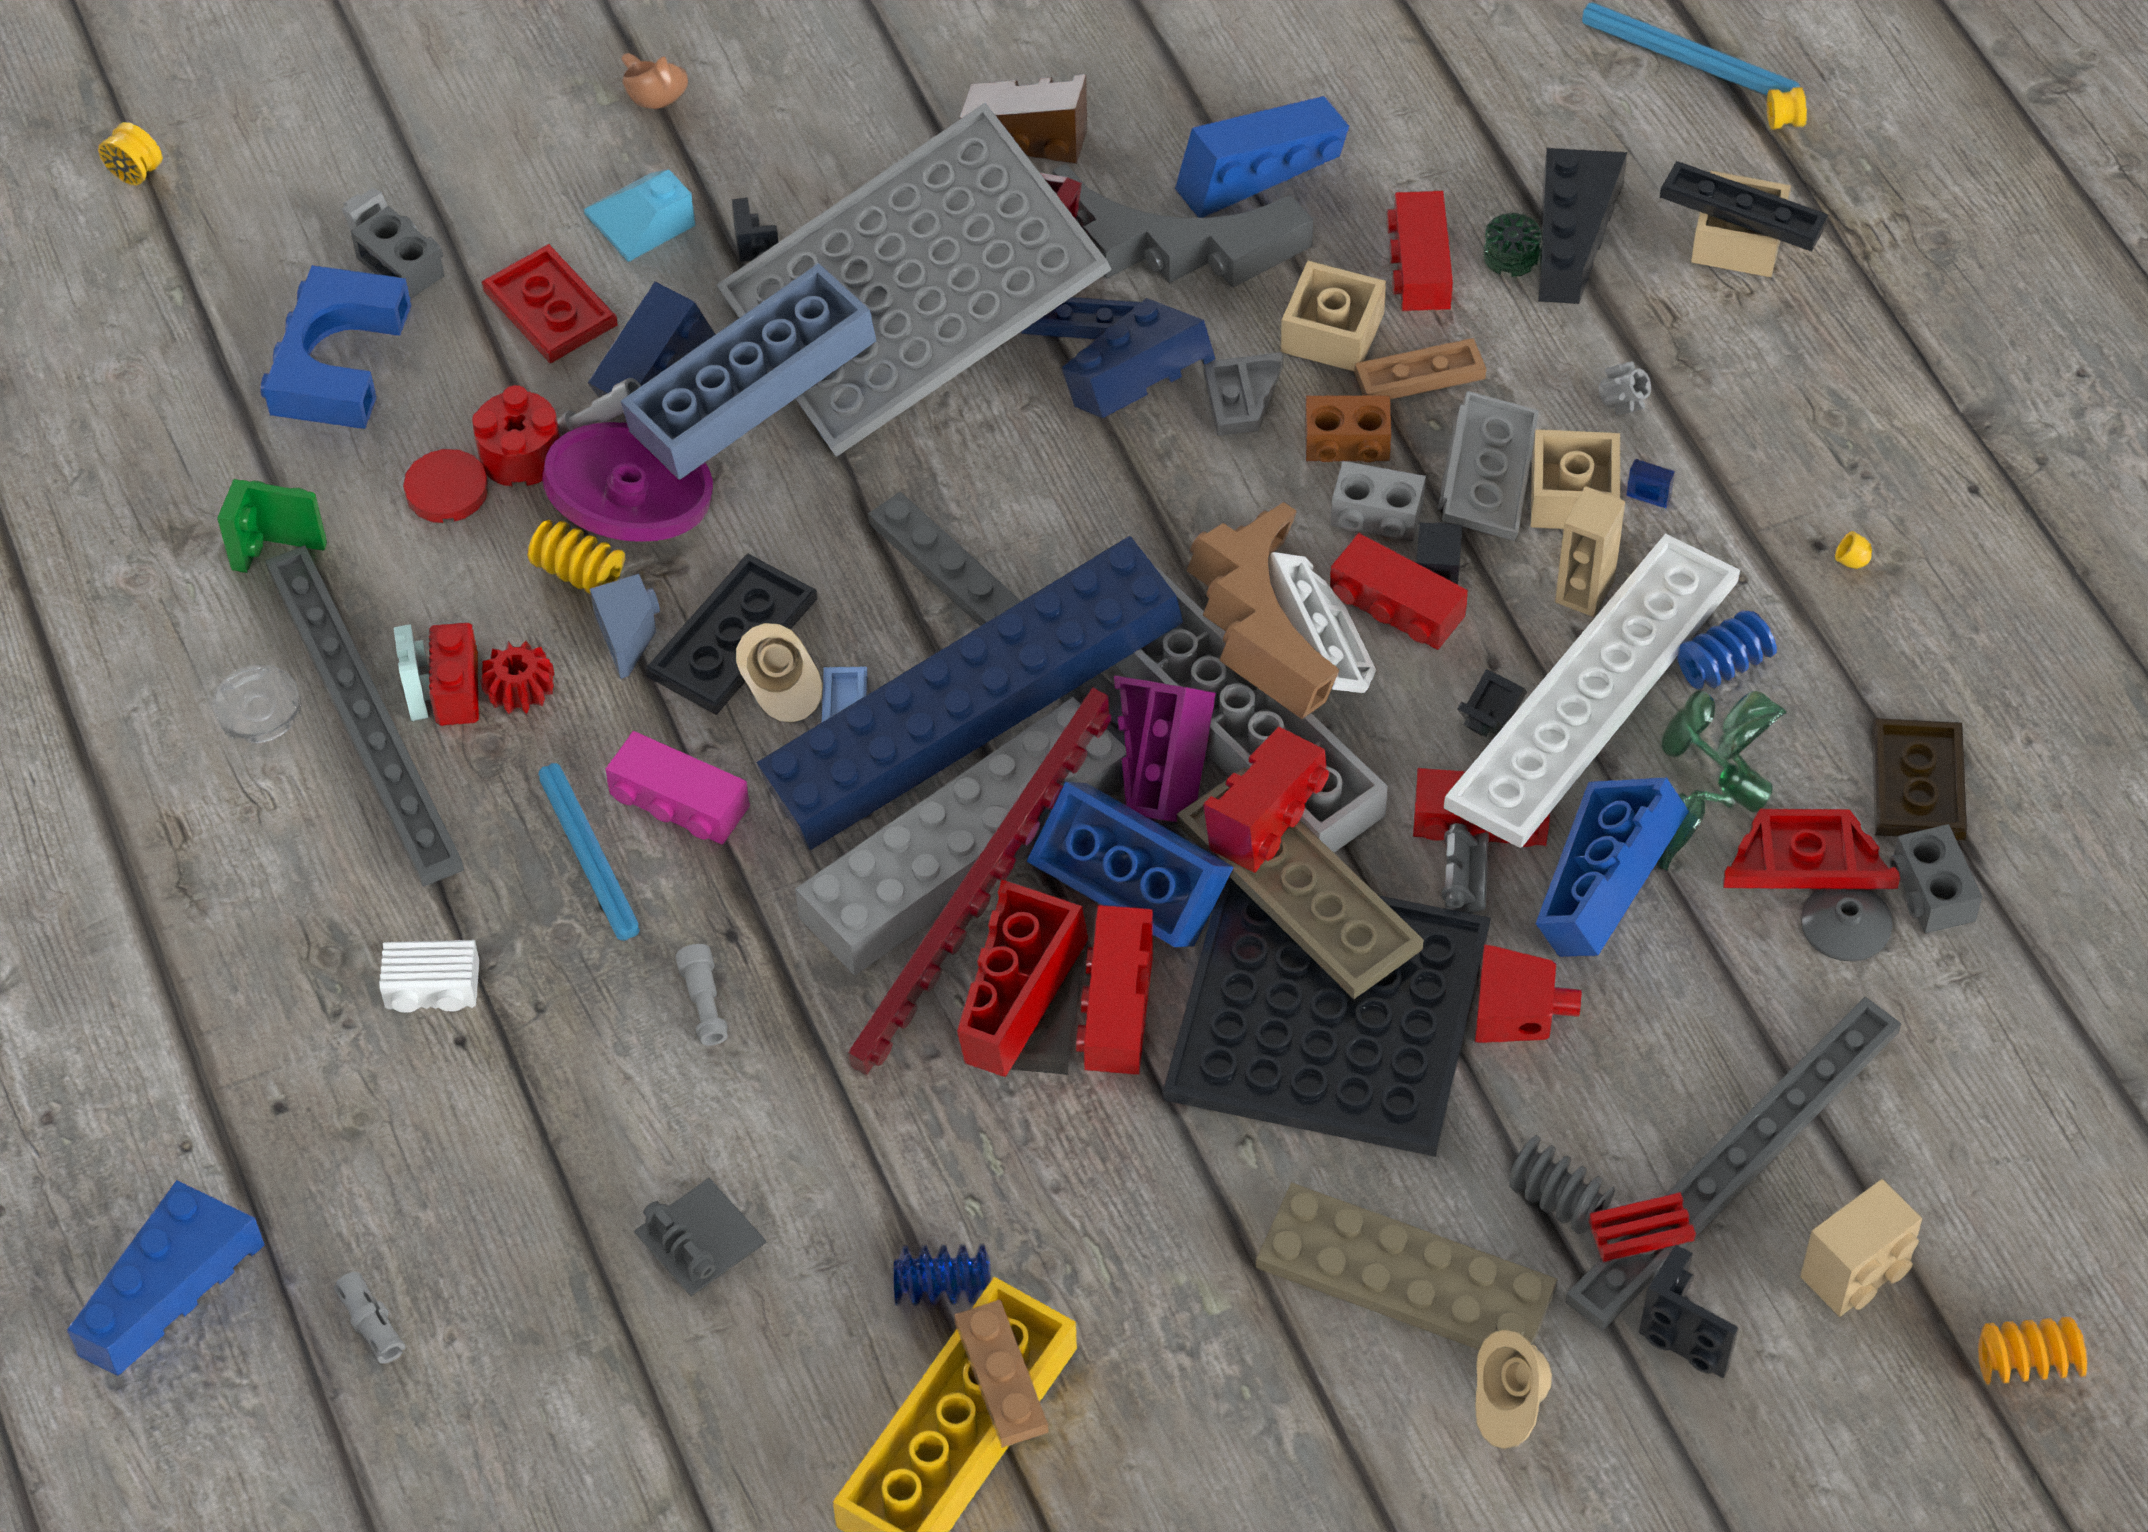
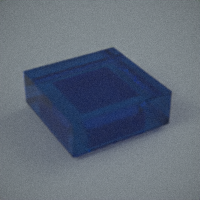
(1650, 483)

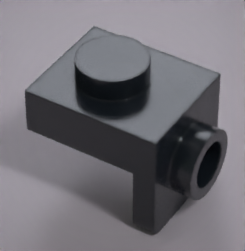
(1491, 704)

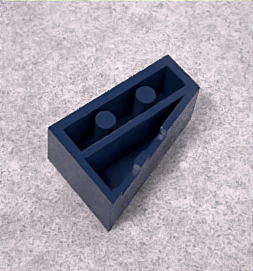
(654, 338)
(1135, 354)

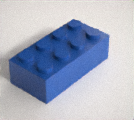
(1129, 862)

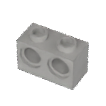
(1377, 501)

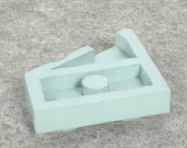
(411, 657)

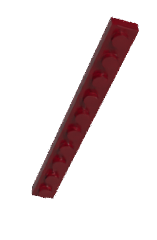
(973, 893)

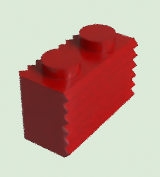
(453, 674)

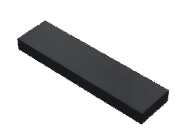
(1744, 206)

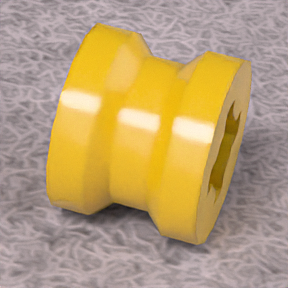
(1786, 108)

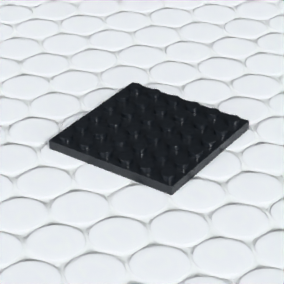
(1293, 1049)

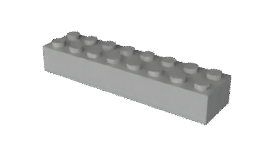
(1247, 716)
(918, 861)

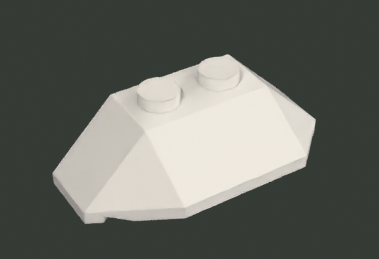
(1321, 619)

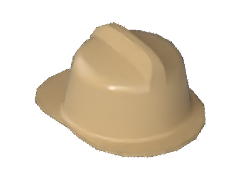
(779, 672)
(1509, 1388)

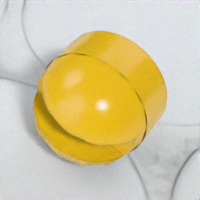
(1854, 551)

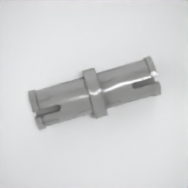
(369, 1317)

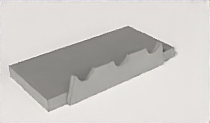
(1488, 465)

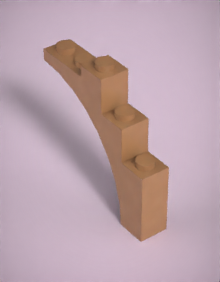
(1242, 602)

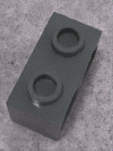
(397, 249)
(1943, 876)

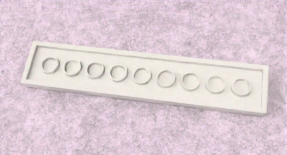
(1591, 691)

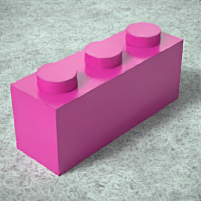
(677, 788)

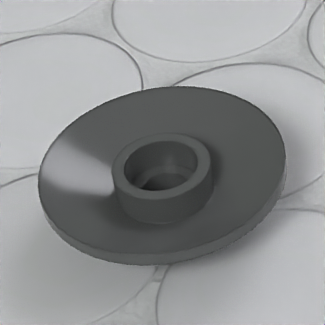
(1843, 935)

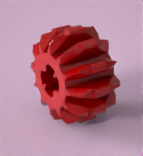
(517, 677)

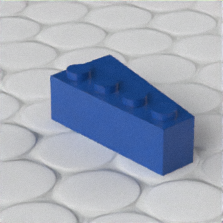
(161, 1275)

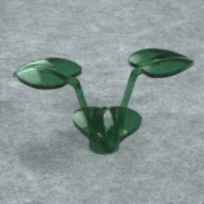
(1738, 782)

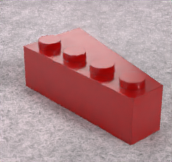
(1019, 971)

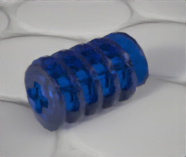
(941, 1274)

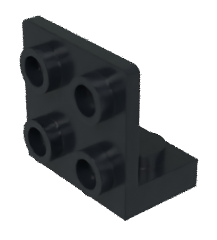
(1682, 1326)

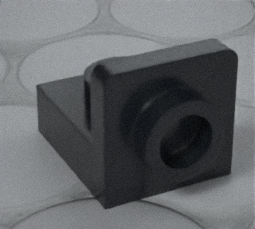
(751, 237)

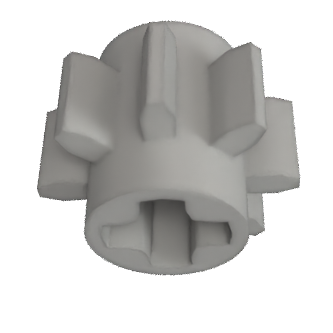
(1624, 388)

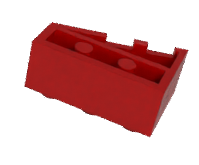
(1265, 800)
(1117, 990)

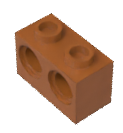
(1348, 428)

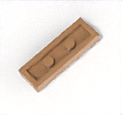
(1421, 370)
(1001, 1373)

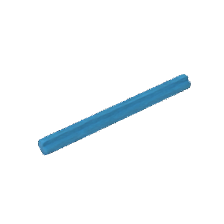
(1684, 50)

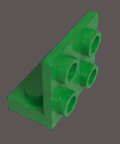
(267, 513)

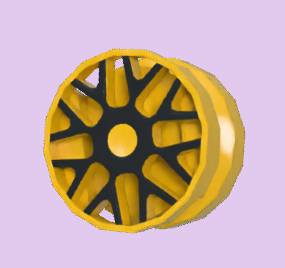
(130, 153)

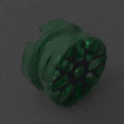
(1511, 245)

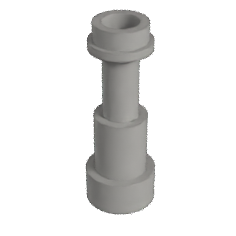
(602, 408)
(696, 966)

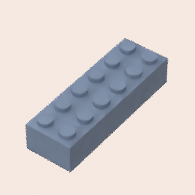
(748, 371)

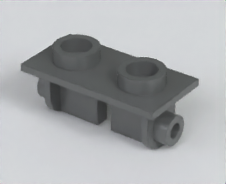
(1465, 870)

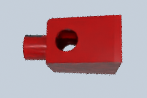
(1520, 997)

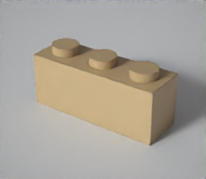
(1589, 551)

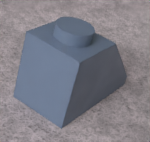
(625, 619)

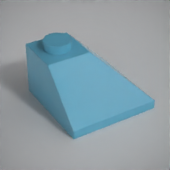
(644, 214)

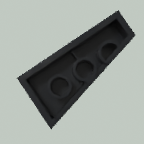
(1576, 208)

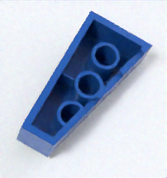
(1256, 152)
(1606, 860)

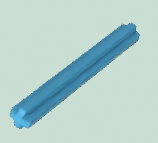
(588, 852)

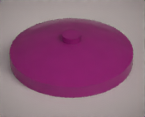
(619, 488)

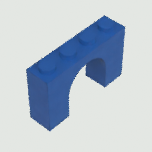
(327, 304)

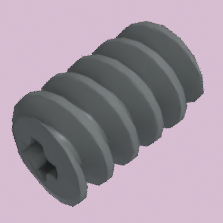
(1557, 1187)

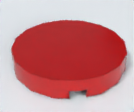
(445, 485)

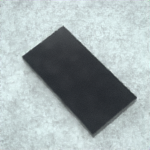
(702, 654)

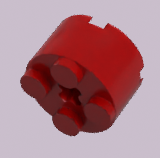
(515, 435)

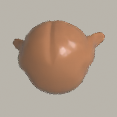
(653, 83)

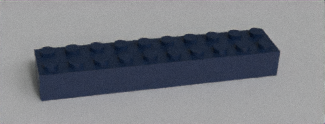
(970, 692)

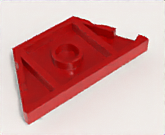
(1808, 853)

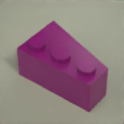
(1164, 745)

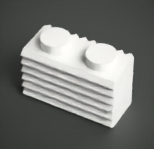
(429, 975)

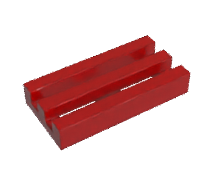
(1640, 1219)

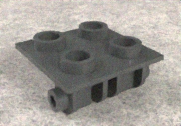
(698, 1236)

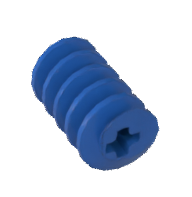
(1726, 650)

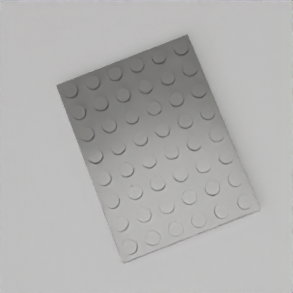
(946, 255)

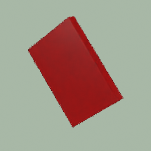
(549, 303)

